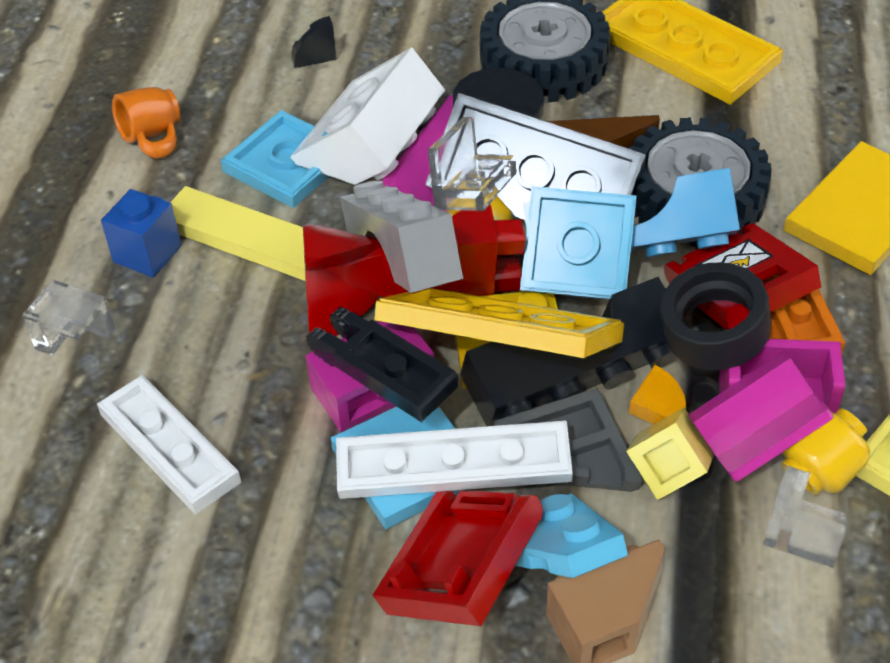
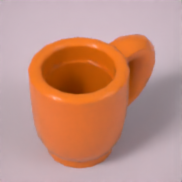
(147, 114)

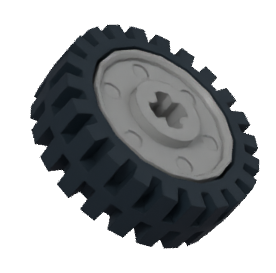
(549, 40)
(699, 149)

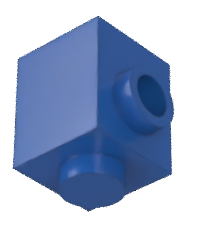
(141, 232)

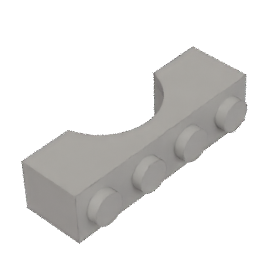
(412, 232)

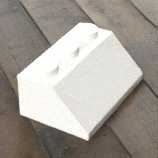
(372, 121)

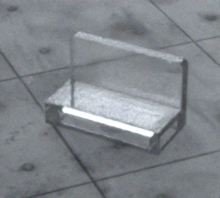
(462, 176)

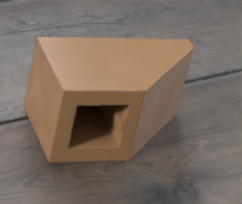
(606, 609)

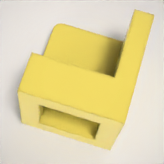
(670, 453)

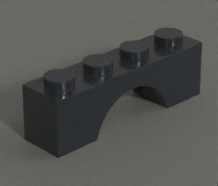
(517, 378)

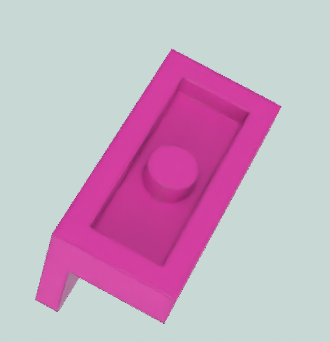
(760, 416)

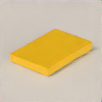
(849, 210)

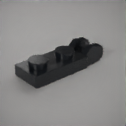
(384, 363)

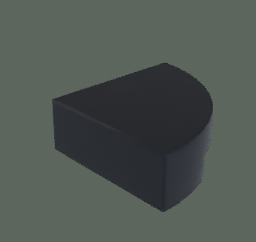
(315, 45)

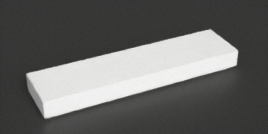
(453, 459)

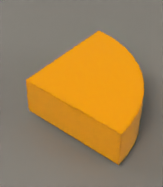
(657, 397)

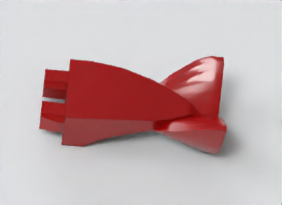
(354, 270)

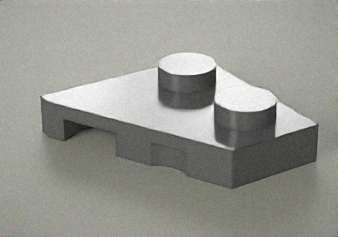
(594, 441)

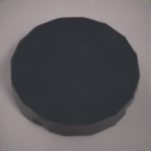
(505, 89)

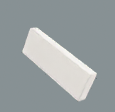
(169, 444)

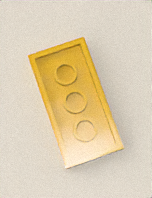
(692, 45)
(501, 321)

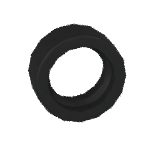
(723, 348)

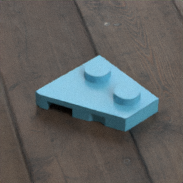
(571, 539)

